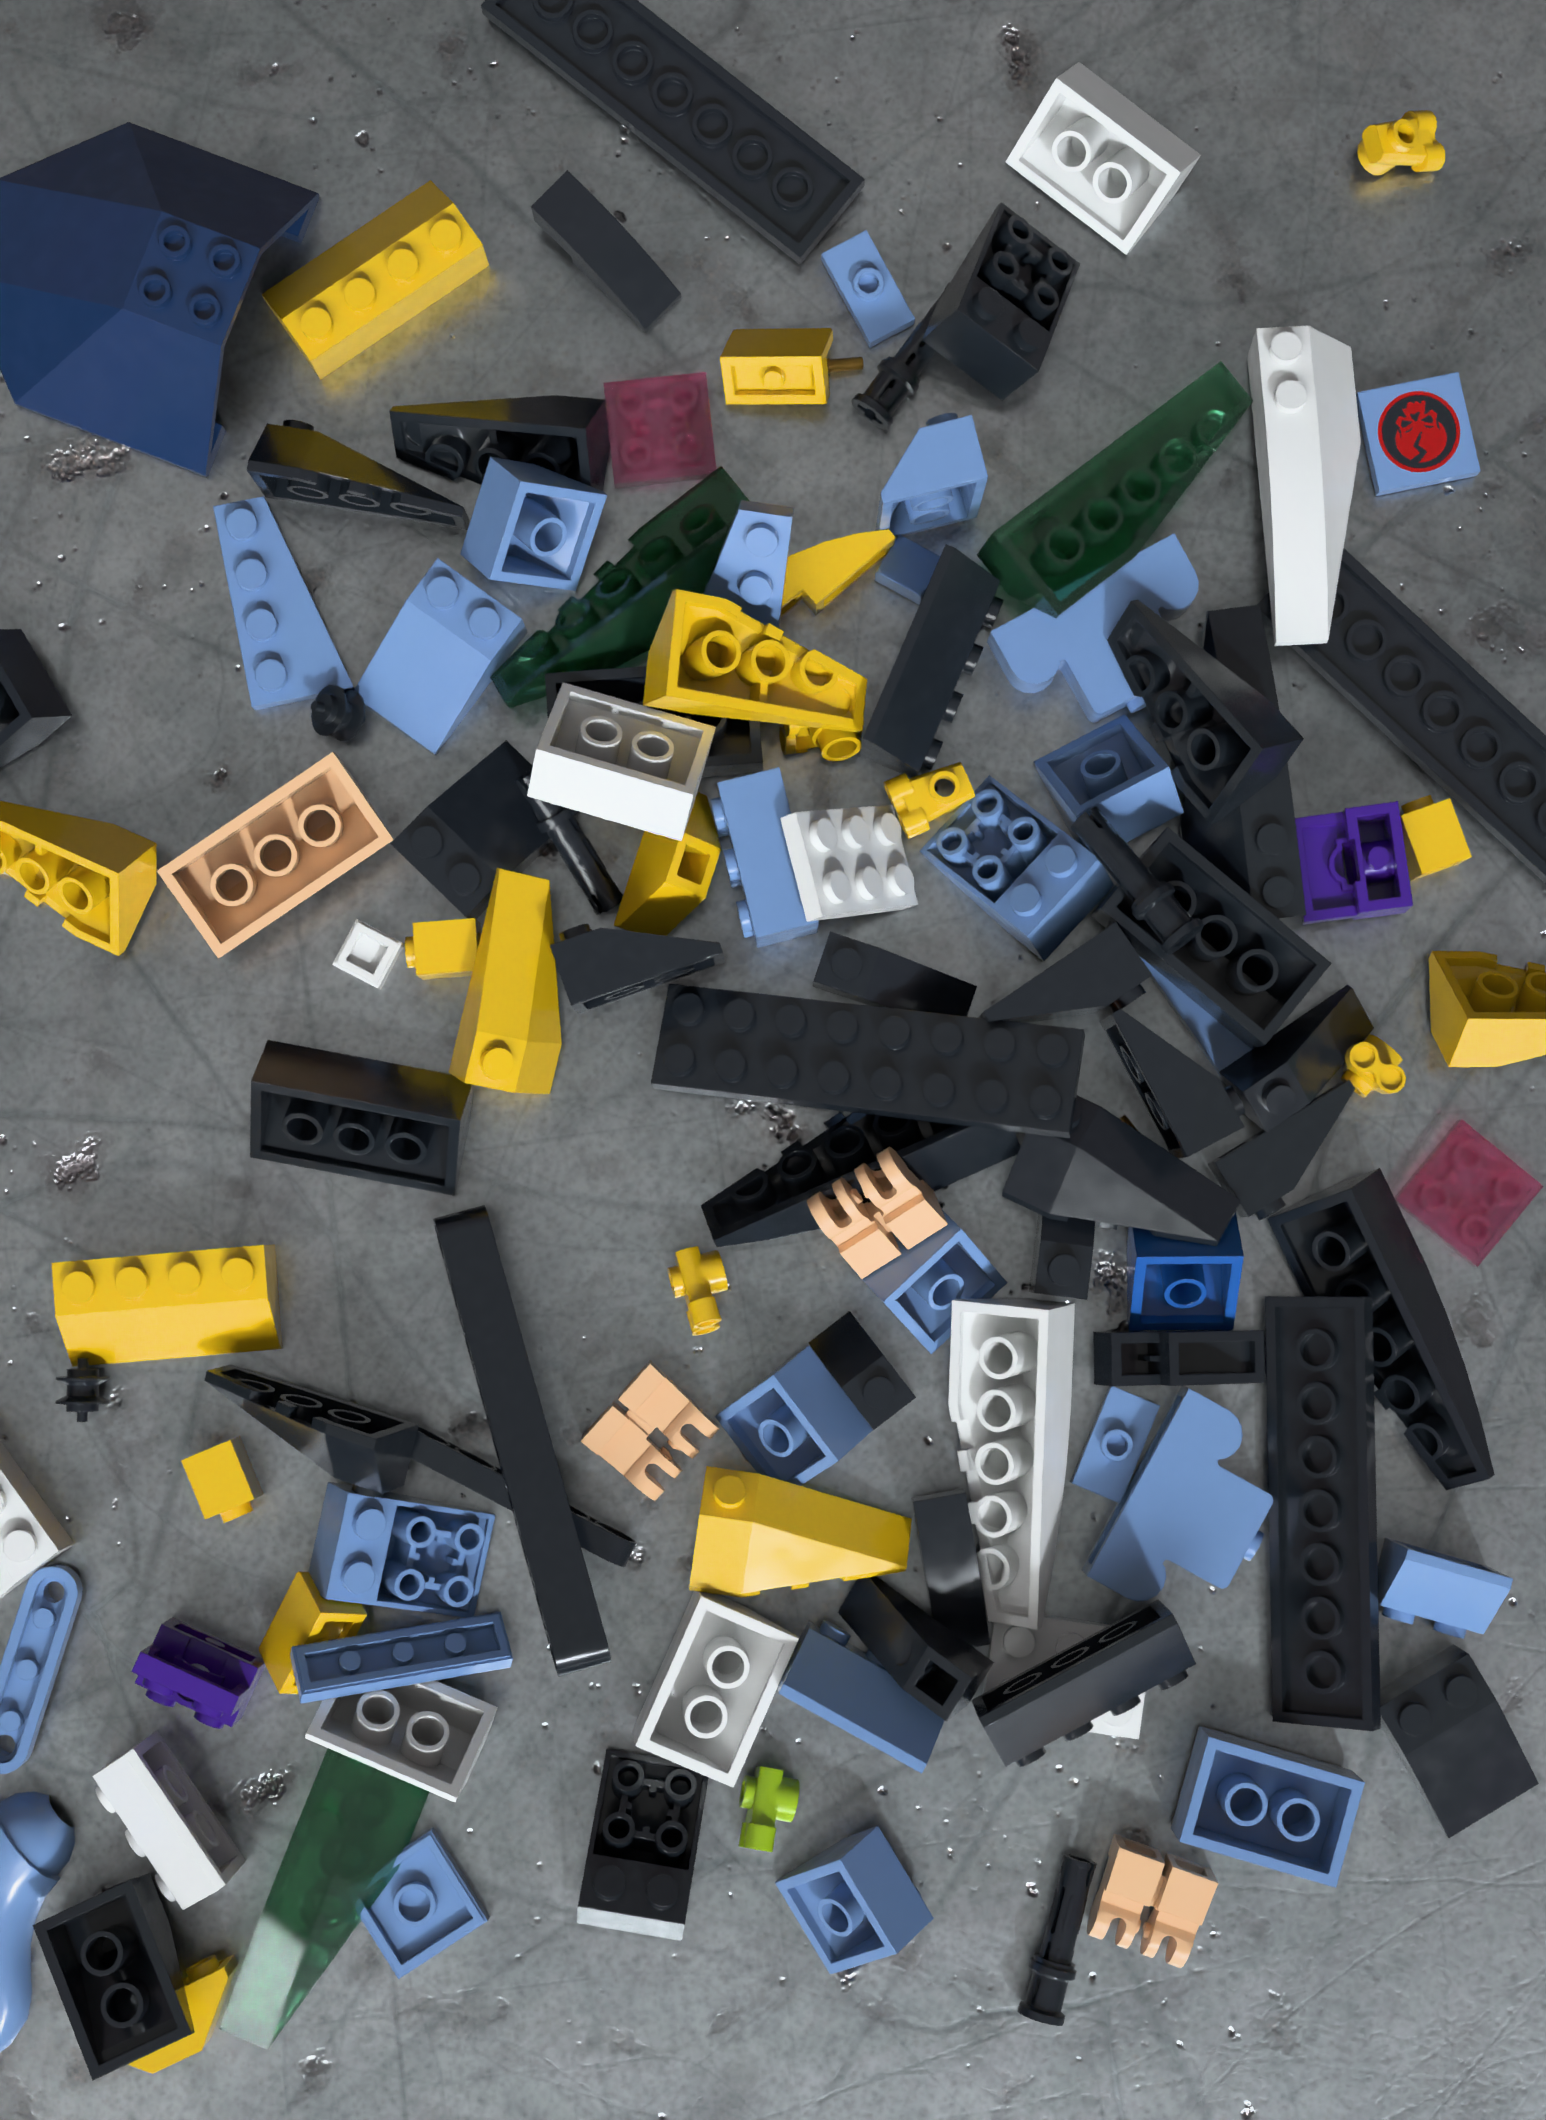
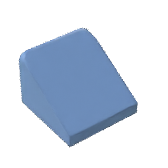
(907, 569)

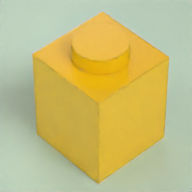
(1432, 837)
(443, 948)
(223, 1480)

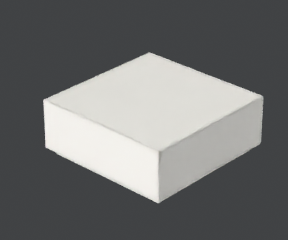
(368, 954)

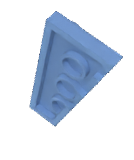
(278, 626)

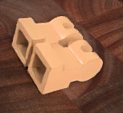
(866, 1230)
(623, 1435)
(1141, 1877)

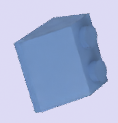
(532, 525)
(1117, 774)
(928, 1277)
(795, 1421)
(1438, 1588)
(855, 1901)

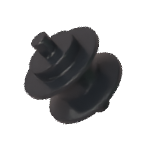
(338, 713)
(82, 1390)

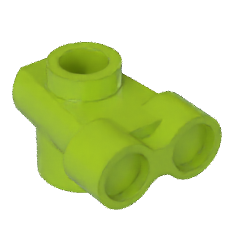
(767, 1799)

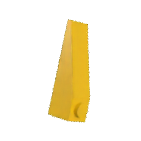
(731, 666)
(81, 869)
(512, 1004)
(1486, 1009)
(780, 1534)

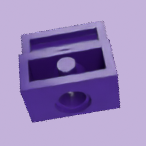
(1372, 858)
(215, 1695)

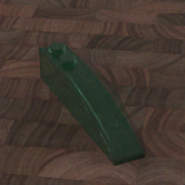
(1115, 500)
(629, 600)
(330, 1872)

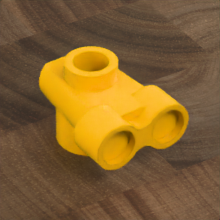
(1403, 143)
(833, 744)
(918, 802)
(1373, 1067)
(696, 1279)

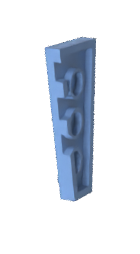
(754, 561)

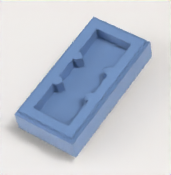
(867, 289)
(1115, 1444)

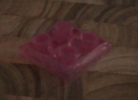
(660, 429)
(1467, 1193)

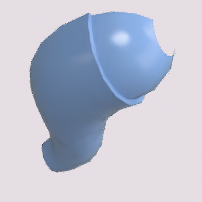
(32, 1854)

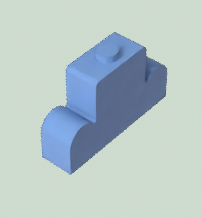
(1076, 642)
(1182, 1506)

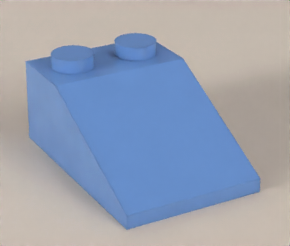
(439, 656)

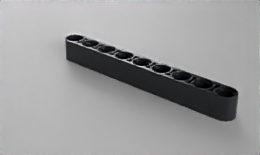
(522, 1441)

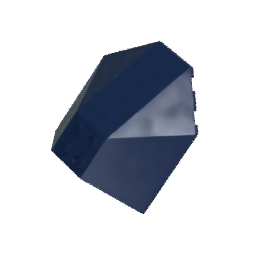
(128, 282)

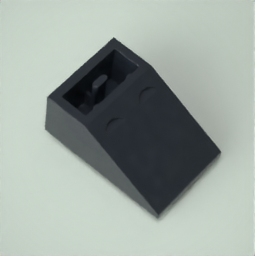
(1003, 304)
(642, 1846)

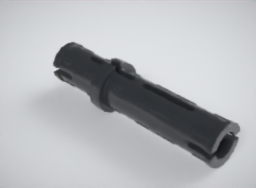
(574, 849)

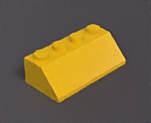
(377, 278)
(168, 1304)

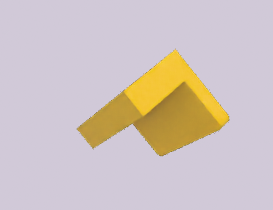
(776, 366)
(303, 1620)

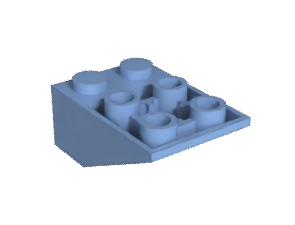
(1018, 867)
(400, 1552)

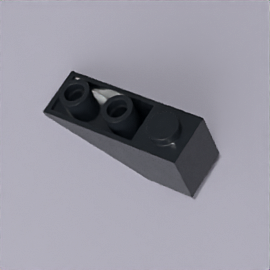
(915, 1647)

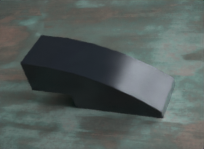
(605, 251)
(1179, 1357)
(951, 1564)

